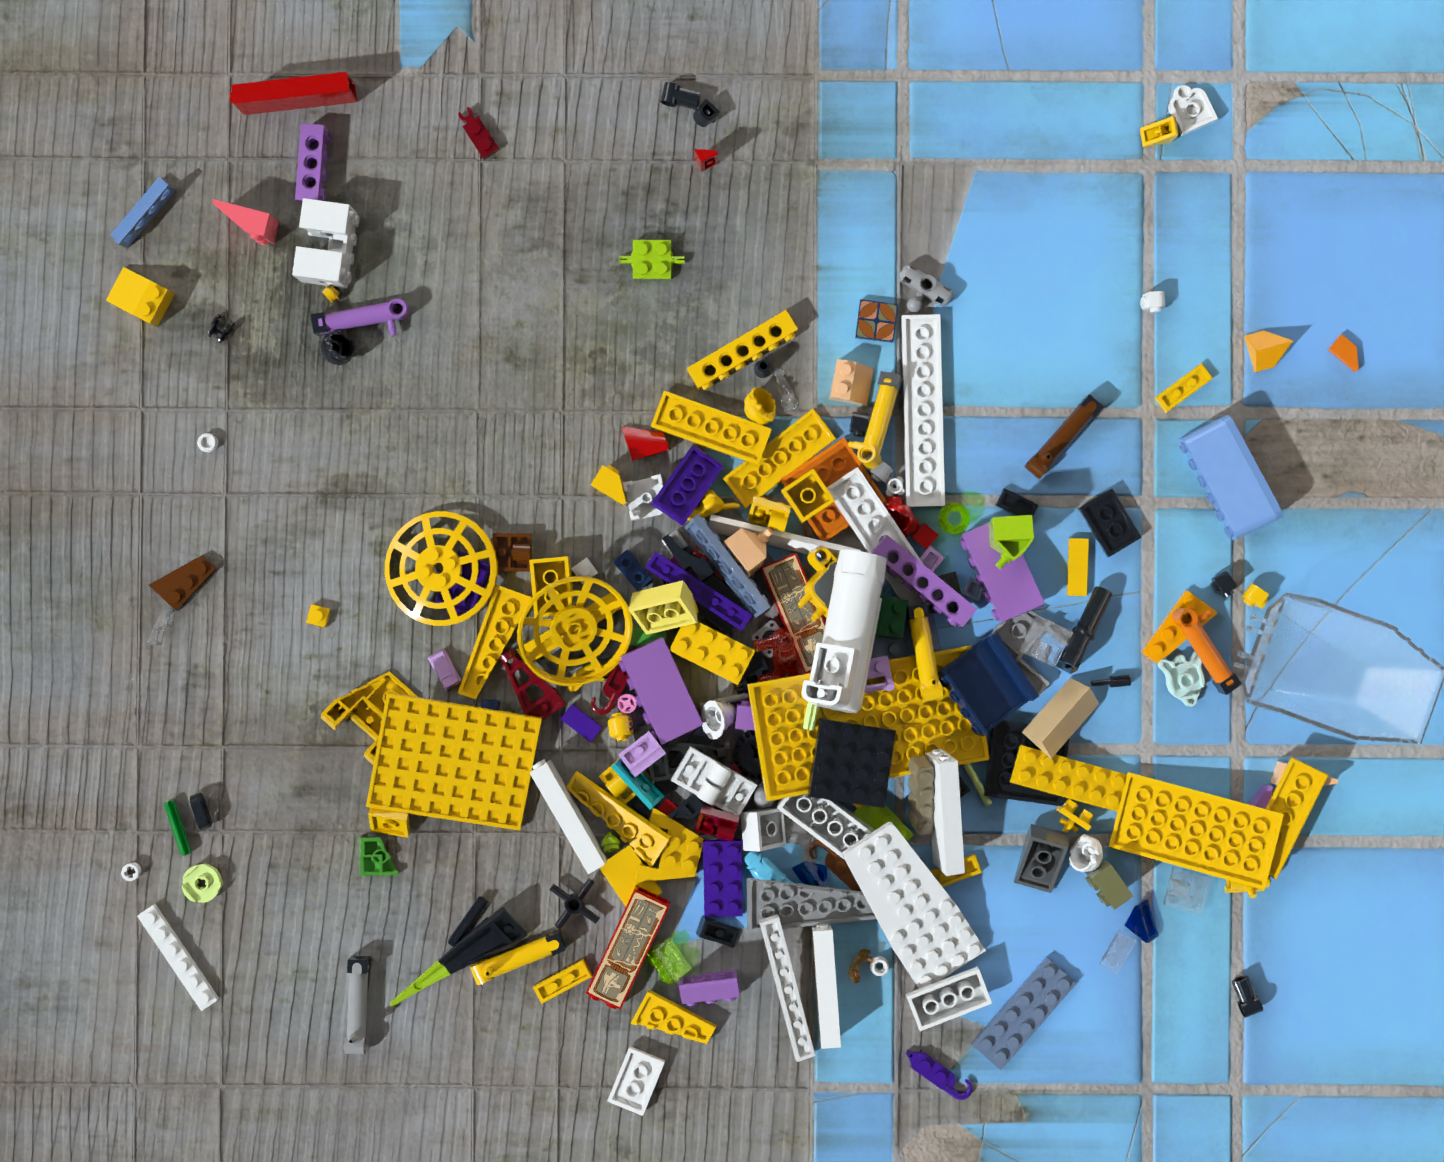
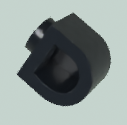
(705, 113)
(859, 423)
(1223, 584)

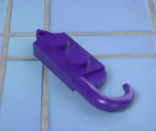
(937, 1074)

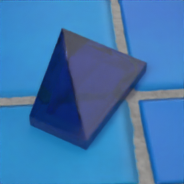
(811, 873)
(1142, 922)

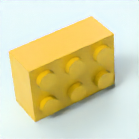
(546, 572)

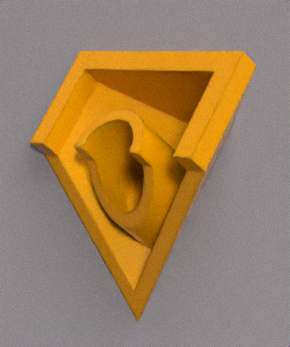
(1266, 349)

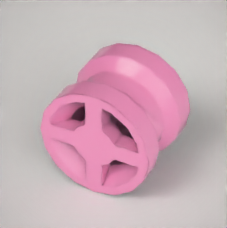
(625, 705)

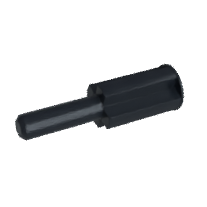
(1113, 681)

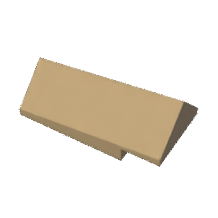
(1061, 717)

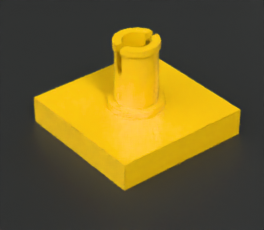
(389, 822)

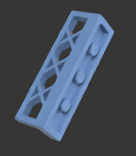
(142, 213)

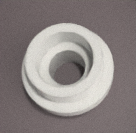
(882, 971)

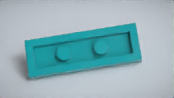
(640, 784)

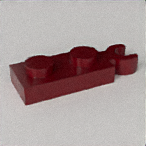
(479, 135)

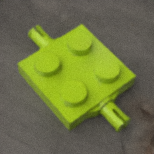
(652, 259)

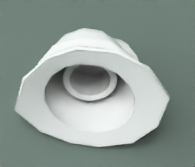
(717, 717)

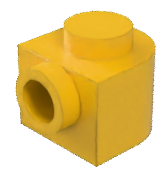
(1255, 596)

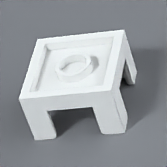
(640, 496)

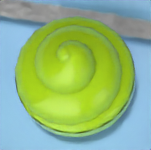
(610, 843)

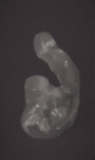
(788, 400)

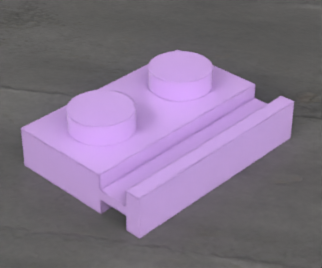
(642, 754)

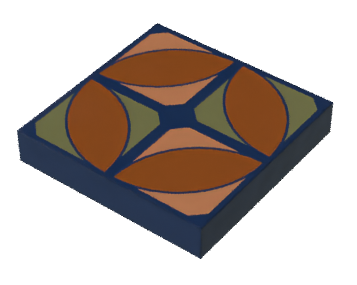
(876, 321)

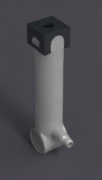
(356, 1037)

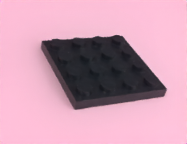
(1003, 751)
(851, 763)

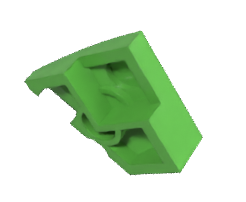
(374, 858)

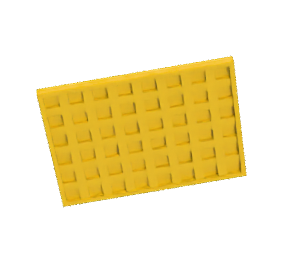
(453, 761)

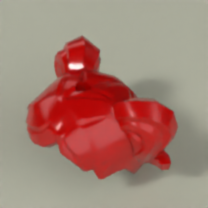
(902, 515)

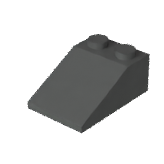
(1041, 858)

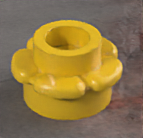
(331, 293)

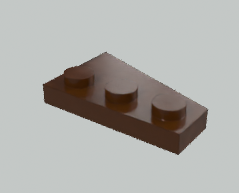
(183, 582)

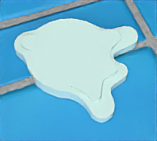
(1184, 677)

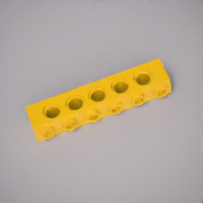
(781, 321)

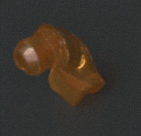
(854, 969)

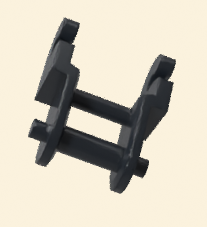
(212, 332)

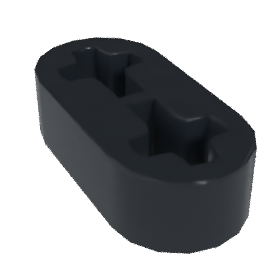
(200, 811)

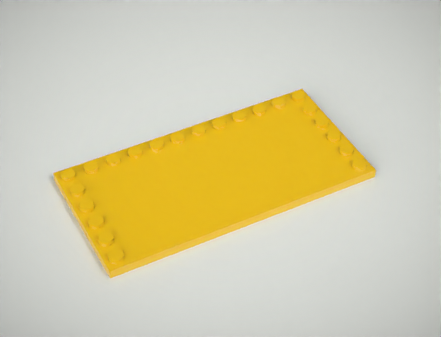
(920, 726)

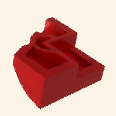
(644, 442)

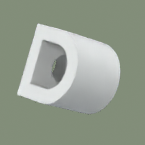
(1153, 301)

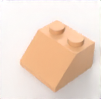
(851, 382)

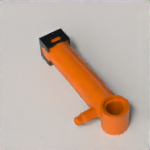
(1223, 678)

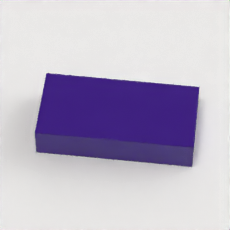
(581, 723)

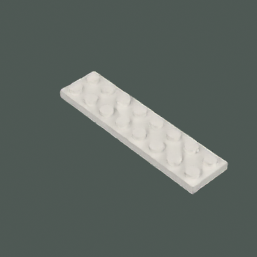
(871, 523)

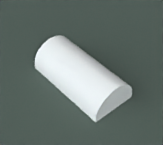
(948, 998)

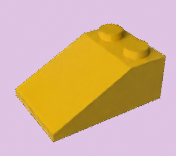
(140, 297)

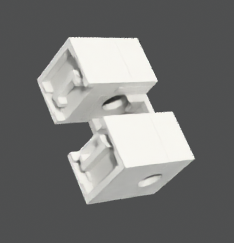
(338, 224)

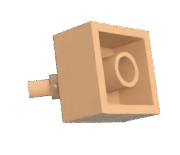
(748, 549)

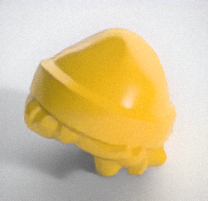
(760, 406)

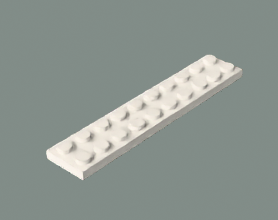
(923, 410)

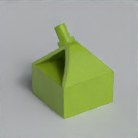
(1010, 537)

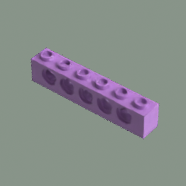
(964, 608)

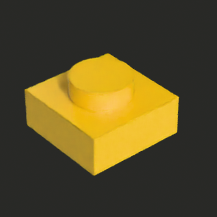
(318, 615)

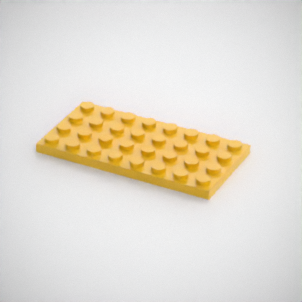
(1196, 830)

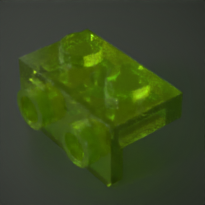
(668, 961)

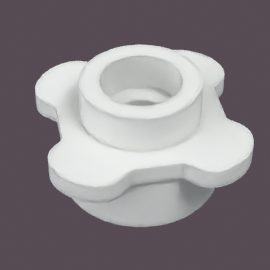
(899, 486)

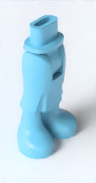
(763, 868)

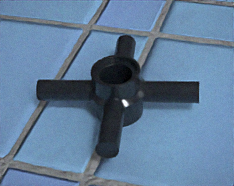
(577, 896)

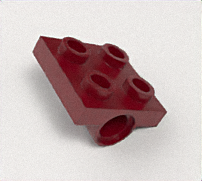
(717, 823)

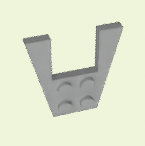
(1013, 635)

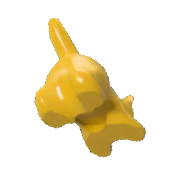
(710, 505)

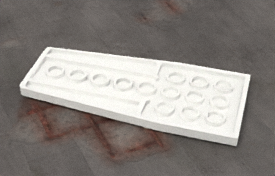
(911, 906)

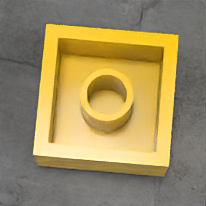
(807, 495)

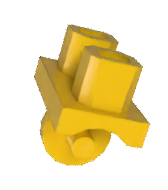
(1083, 819)

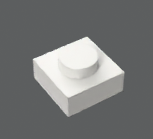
(584, 569)

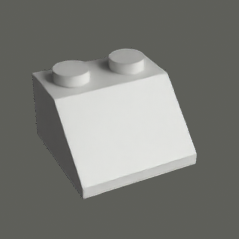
(762, 829)

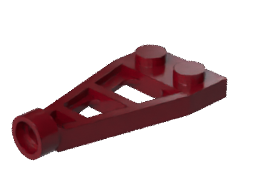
(544, 706)

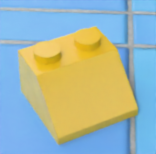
(610, 484)

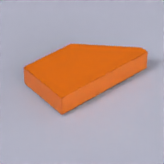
(1345, 352)

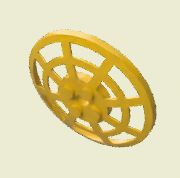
(451, 571)
(576, 640)

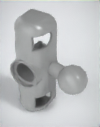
(937, 289)

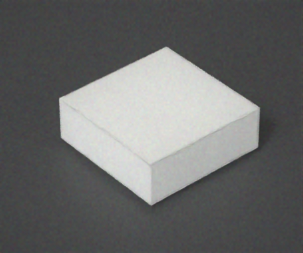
(678, 539)

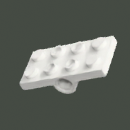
(713, 782)

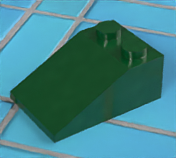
(891, 617)

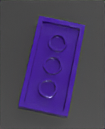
(687, 485)
(722, 878)

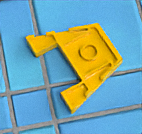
(679, 856)

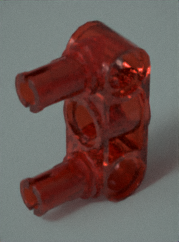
(783, 654)

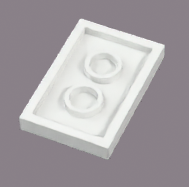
(636, 1080)

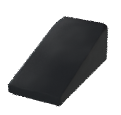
(717, 931)

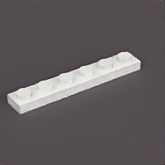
(178, 957)

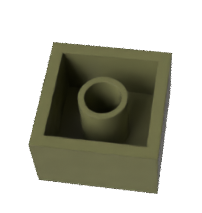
(1109, 885)

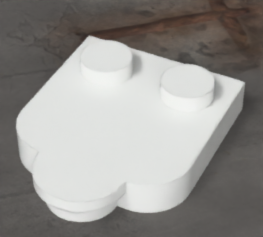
(1191, 109)

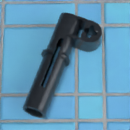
(1084, 631)

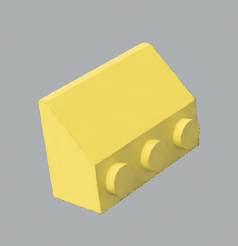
(663, 607)

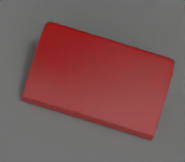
(706, 158)

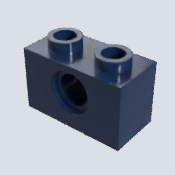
(632, 570)

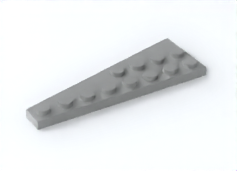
(803, 904)

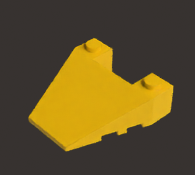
(365, 707)

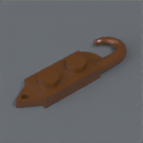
(836, 865)

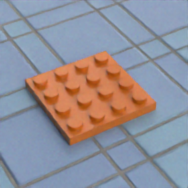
(831, 466)

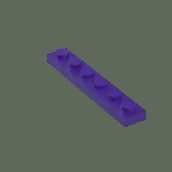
(701, 592)

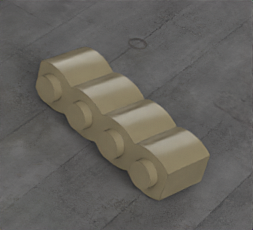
(921, 795)

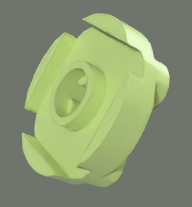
(201, 894)

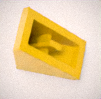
(1159, 132)

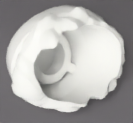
(1086, 854)

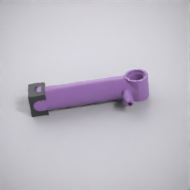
(361, 316)

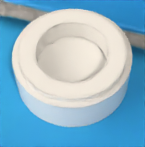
(207, 442)

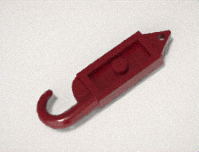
(612, 689)

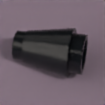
(763, 373)

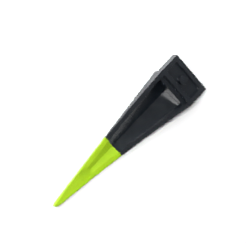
(486, 939)

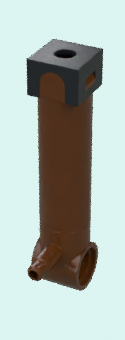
(1063, 436)

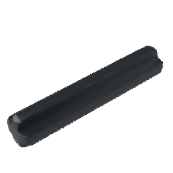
(468, 921)

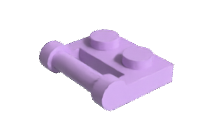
(880, 667)

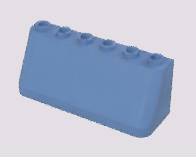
(1230, 477)

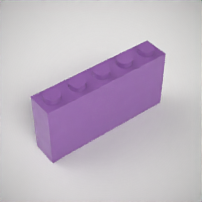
(1009, 589)
(660, 690)

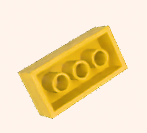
(713, 651)

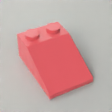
(257, 224)

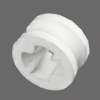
(126, 876)

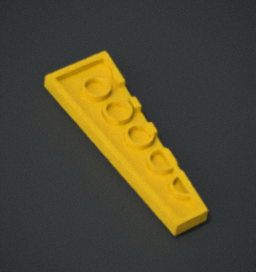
(495, 632)
(632, 827)

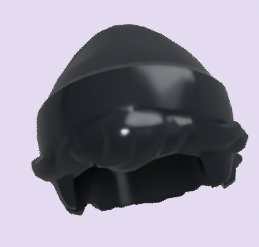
(337, 348)

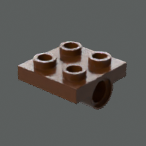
(513, 551)

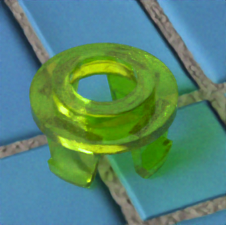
(943, 518)

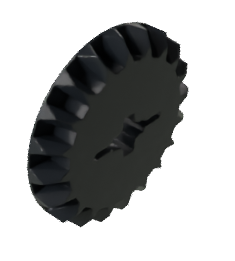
(745, 754)

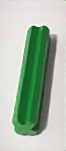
(177, 828)

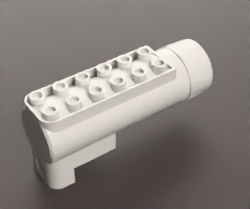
(849, 633)

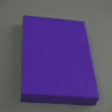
(472, 599)

